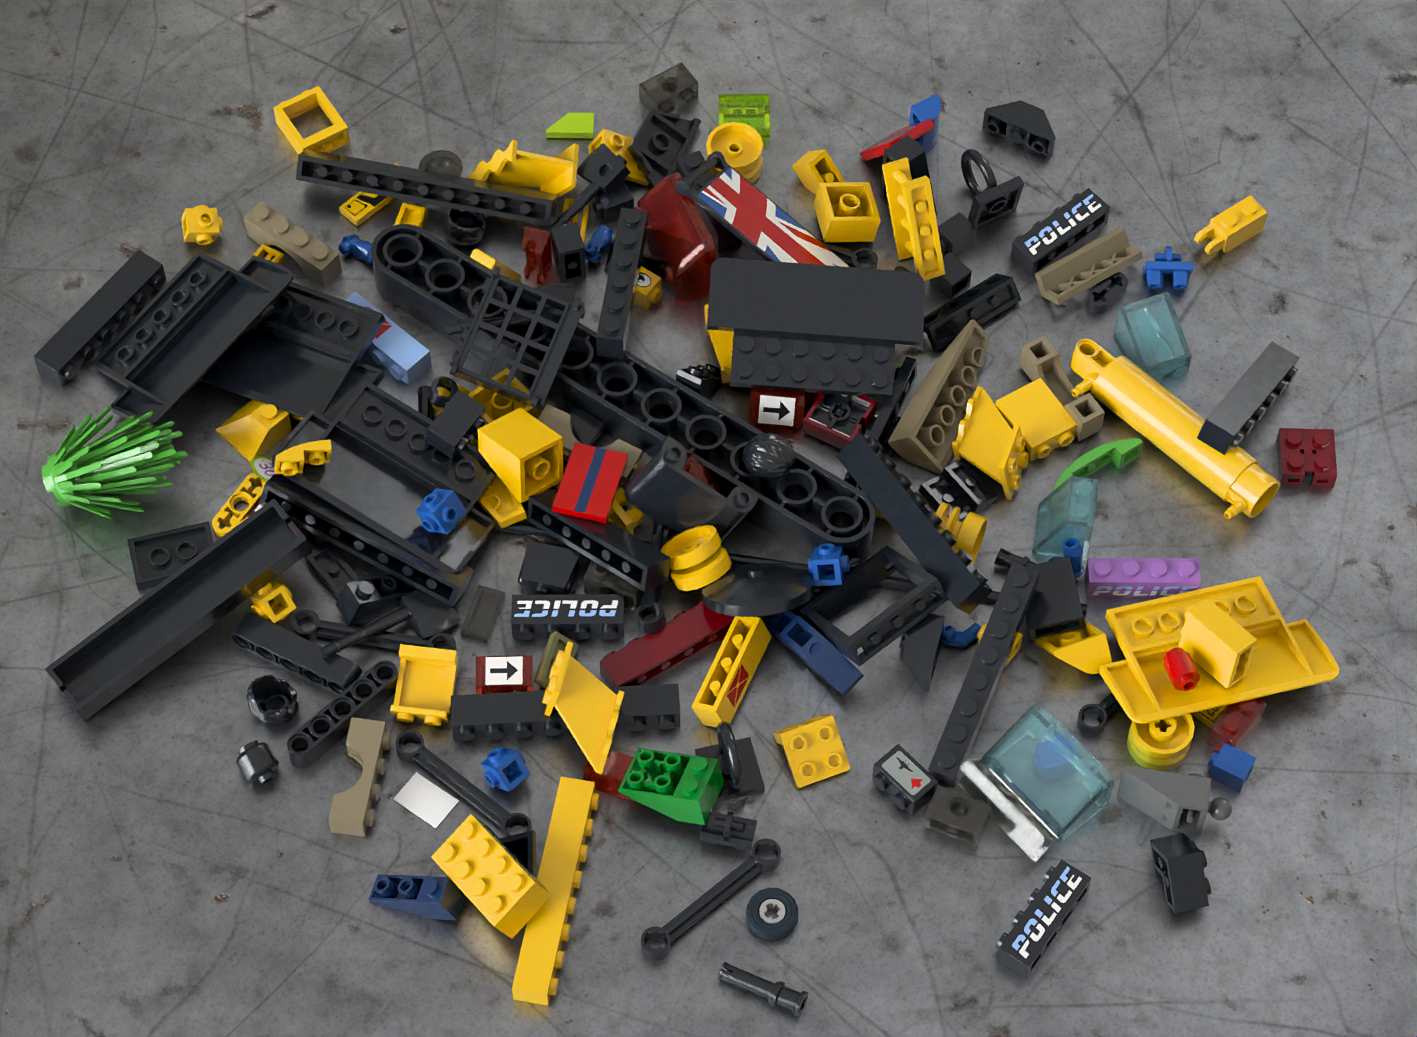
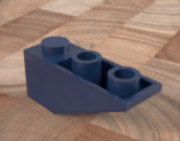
(419, 895)

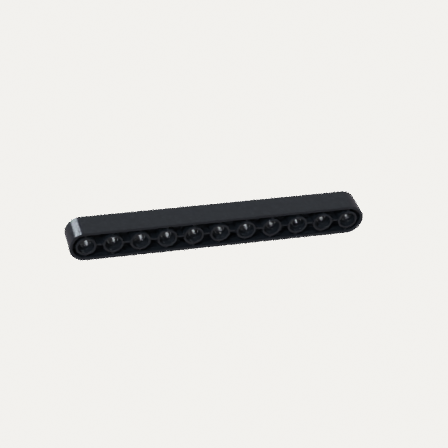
(626, 394)

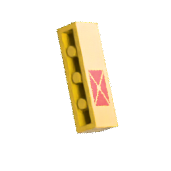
(731, 671)

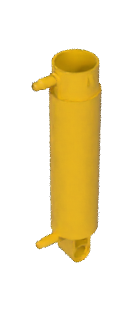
(1172, 428)

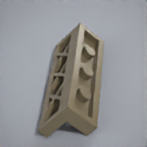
(1087, 264)

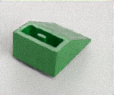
(674, 784)

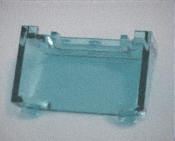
(1051, 771)

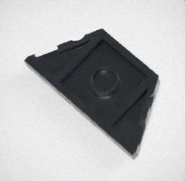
(660, 141)

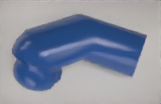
(960, 639)

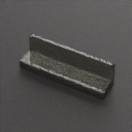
(1007, 809)

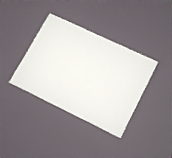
(426, 800)

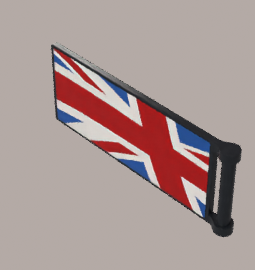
(754, 216)

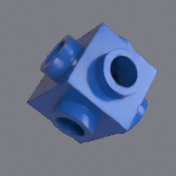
(440, 511)
(828, 565)
(505, 768)

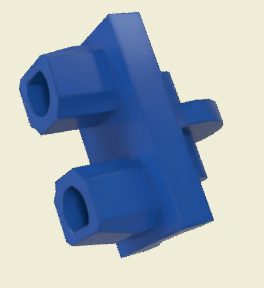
(1164, 266)

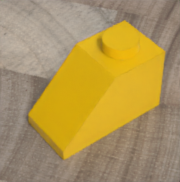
(816, 168)

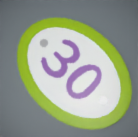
(262, 467)

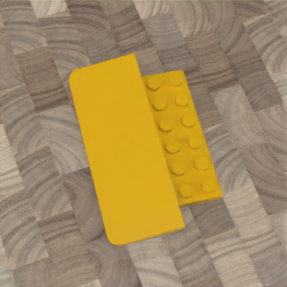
(1283, 658)

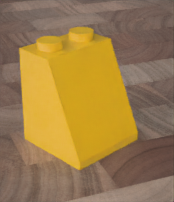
(522, 453)

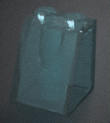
(1153, 337)
(1066, 515)

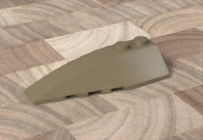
(939, 404)

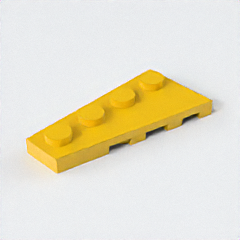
(500, 502)

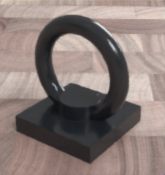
(993, 200)
(736, 762)

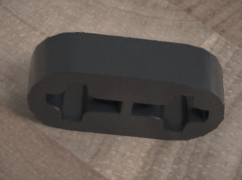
(1111, 296)

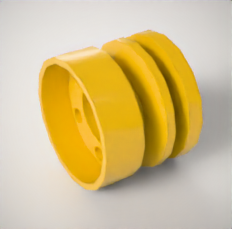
(968, 533)

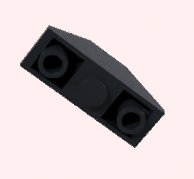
(1022, 125)
(701, 379)

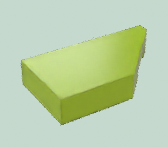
(573, 126)

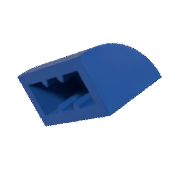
(927, 109)

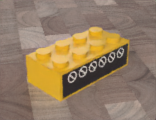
(491, 876)

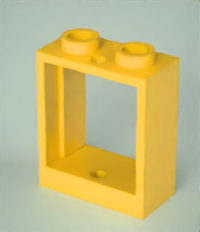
(331, 137)

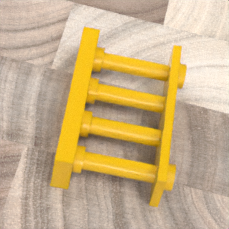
(913, 218)

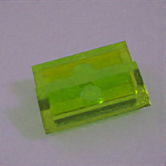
(746, 109)

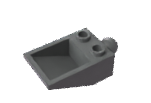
(1172, 798)

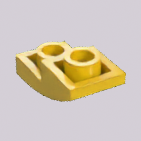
(293, 459)

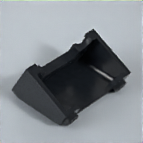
(678, 498)

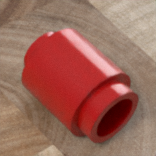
(1181, 669)

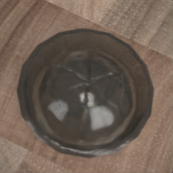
(442, 162)

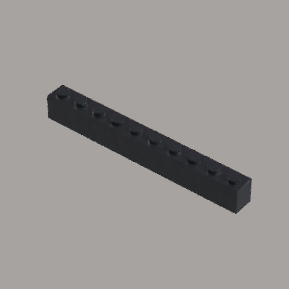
(426, 187)

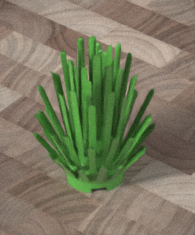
(110, 466)

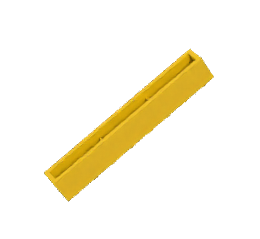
(560, 876)

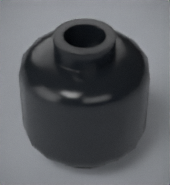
(257, 762)

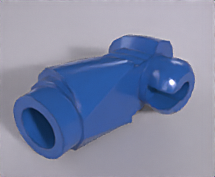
(598, 243)
(356, 246)
(1073, 549)

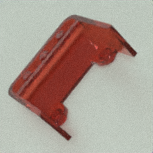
(682, 239)

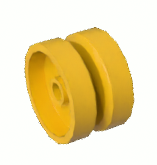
(740, 146)
(696, 557)
(1161, 743)

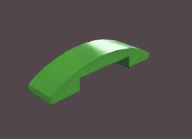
(1119, 452)

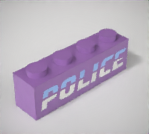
(1140, 577)

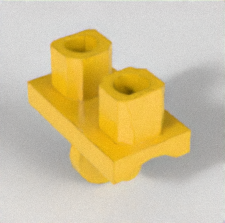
(624, 519)

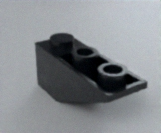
(371, 598)

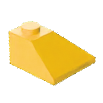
(255, 428)
(1081, 648)

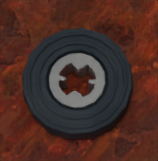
(767, 927)

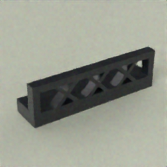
(976, 304)

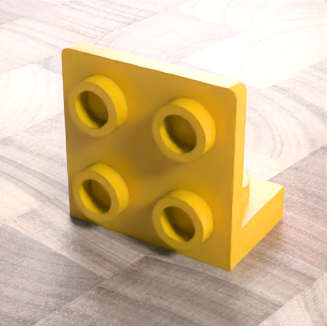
(618, 145)
(813, 749)

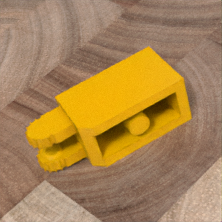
(1233, 226)

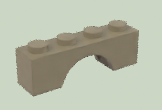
(313, 256)
(1042, 361)
(562, 424)
(352, 808)

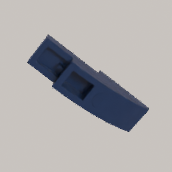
(814, 650)

